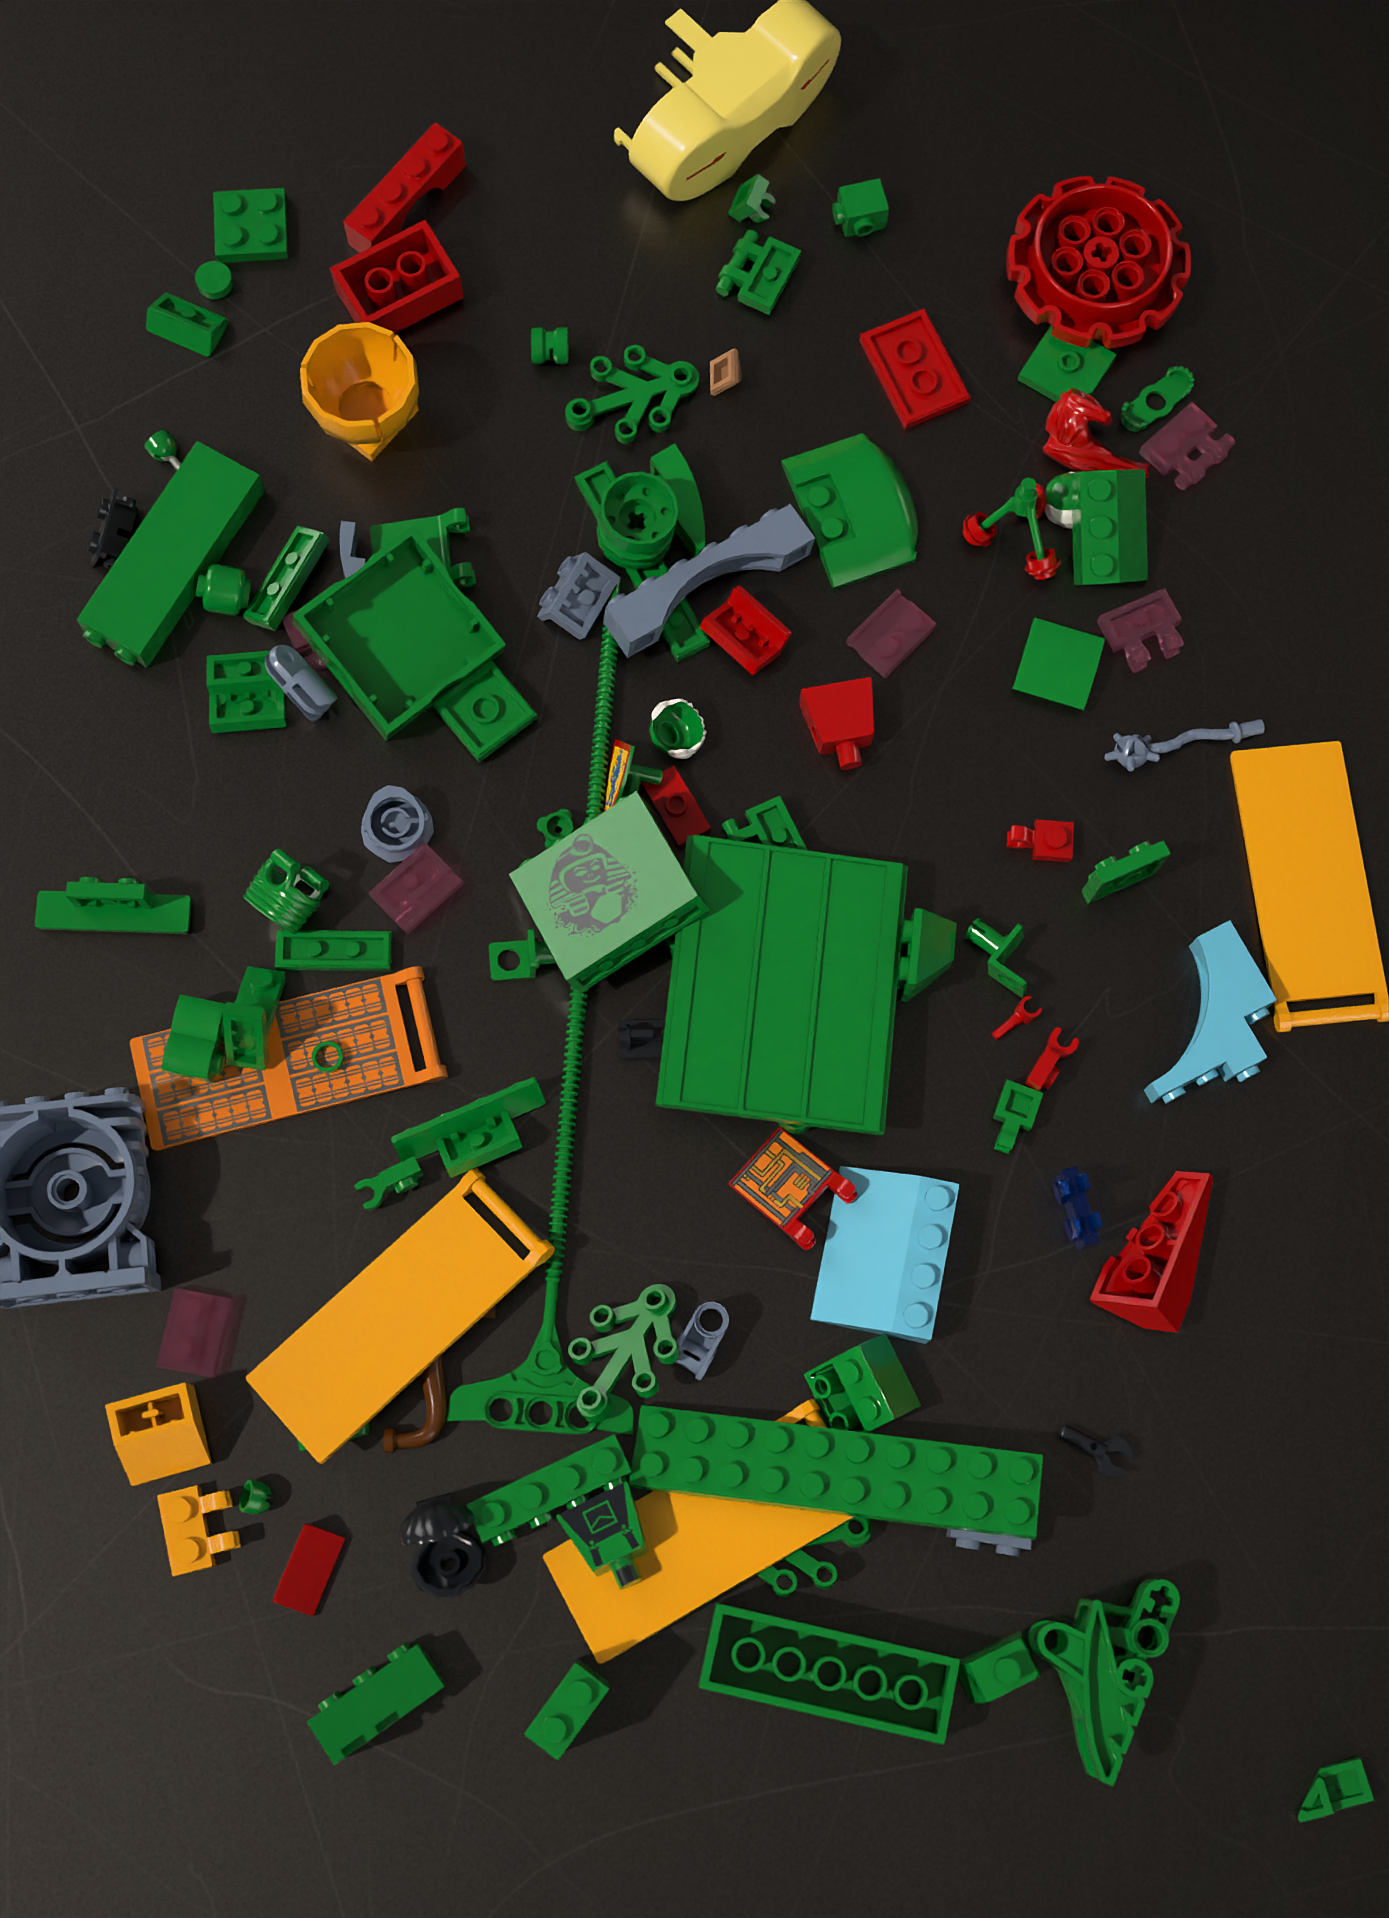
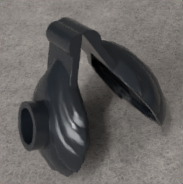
(439, 1529)

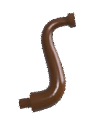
(436, 1404)

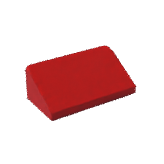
(309, 1569)

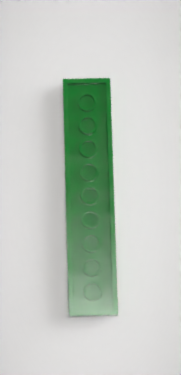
(837, 1472)

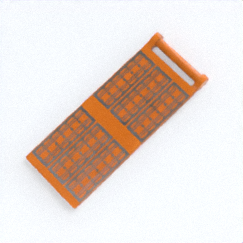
(357, 1017)

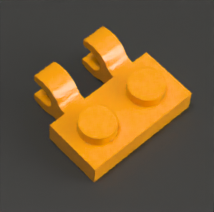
(187, 1528)

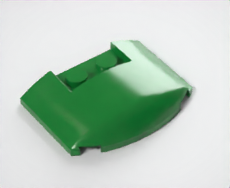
(854, 508)

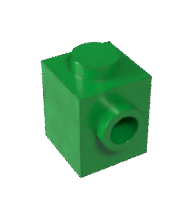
(861, 208)

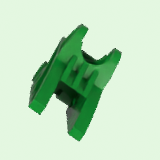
(1099, 1698)

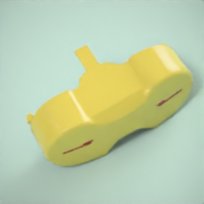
(735, 98)

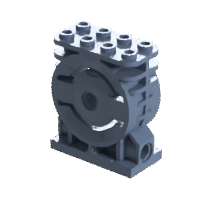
(27, 1134)

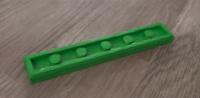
(682, 628)

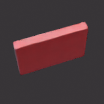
(914, 368)

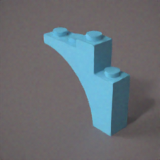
(1230, 995)

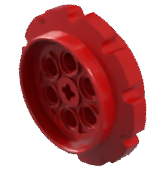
(1098, 261)

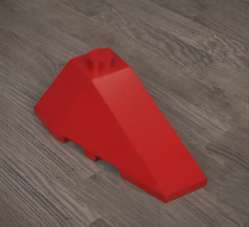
(1158, 1266)

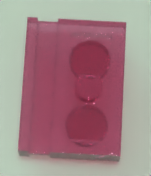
(891, 633)
(415, 888)
(194, 1333)

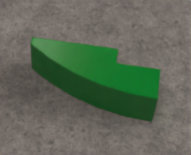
(690, 523)

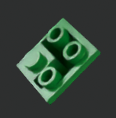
(928, 951)

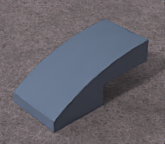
(348, 548)

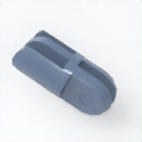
(299, 681)

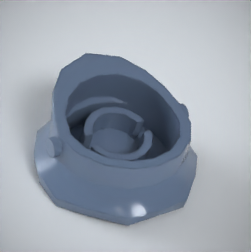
(395, 824)

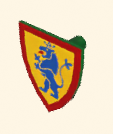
(625, 777)

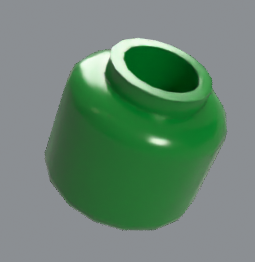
(224, 589)

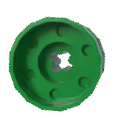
(637, 502)

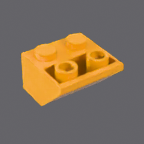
(159, 1433)

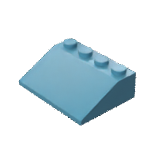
(886, 1254)

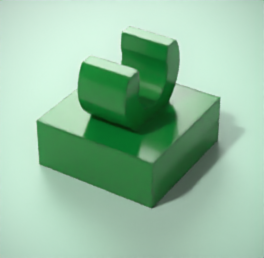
(749, 198)

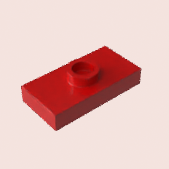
(676, 807)

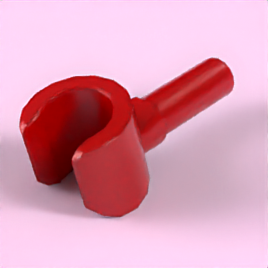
(1018, 1017)

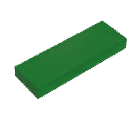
(286, 578)
(334, 950)

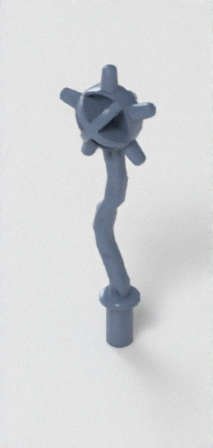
(1135, 750)

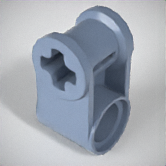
(701, 1342)

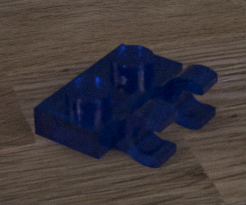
(1082, 1224)

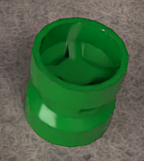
(549, 345)

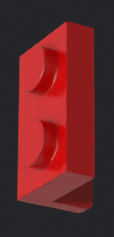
(746, 631)

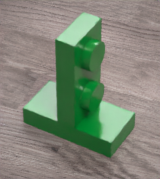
(251, 1018)

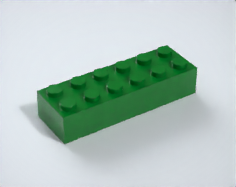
(829, 1673)

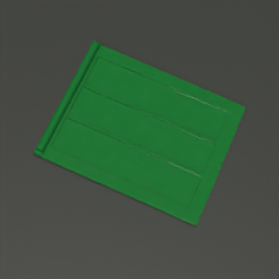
(785, 987)

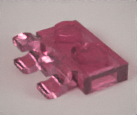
(1139, 620)

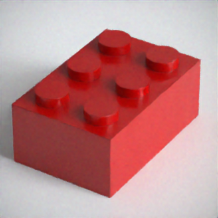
(398, 280)

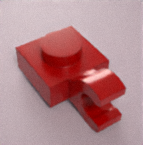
(1048, 840)
(1044, 1070)

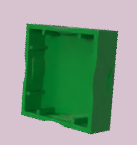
(398, 633)

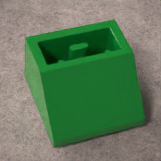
(862, 1387)

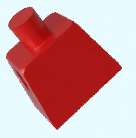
(840, 718)

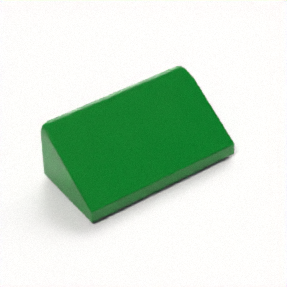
(185, 324)

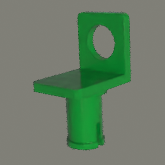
(1000, 949)
(530, 953)

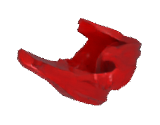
(1072, 441)

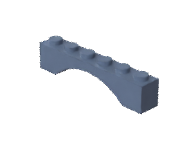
(767, 545)

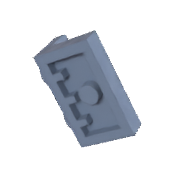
(578, 594)

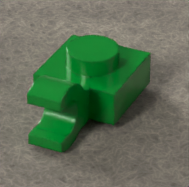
(1016, 1110)
(398, 1177)

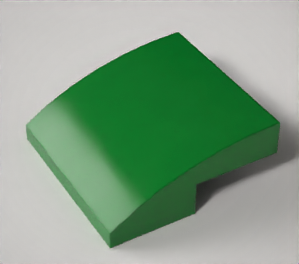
(1059, 663)
(243, 694)

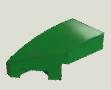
(1336, 1788)

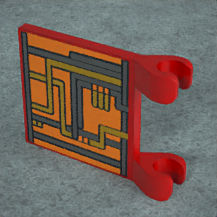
(786, 1181)

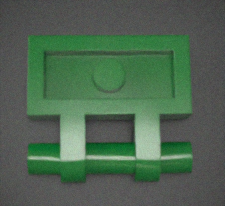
(768, 275)
(768, 824)

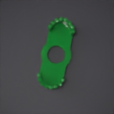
(1172, 388)

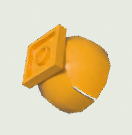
(360, 385)

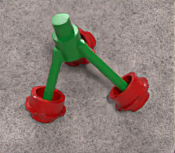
(1028, 502)

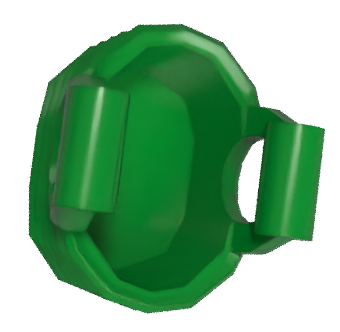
(278, 894)

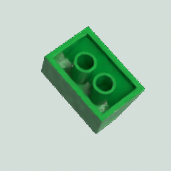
(1109, 526)

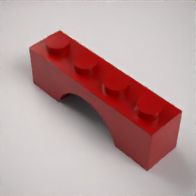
(427, 165)

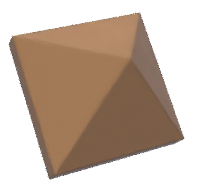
(725, 372)

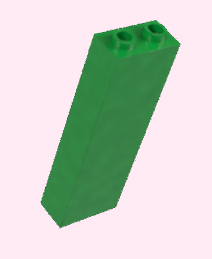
(172, 546)

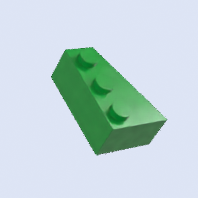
(376, 1701)

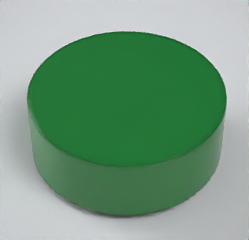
(214, 280)

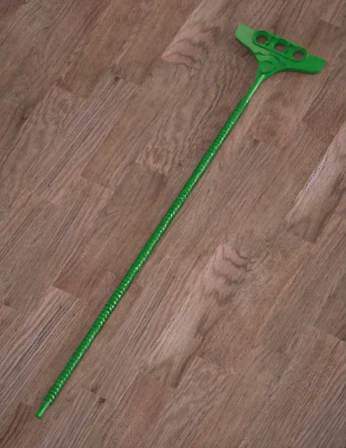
(544, 1373)

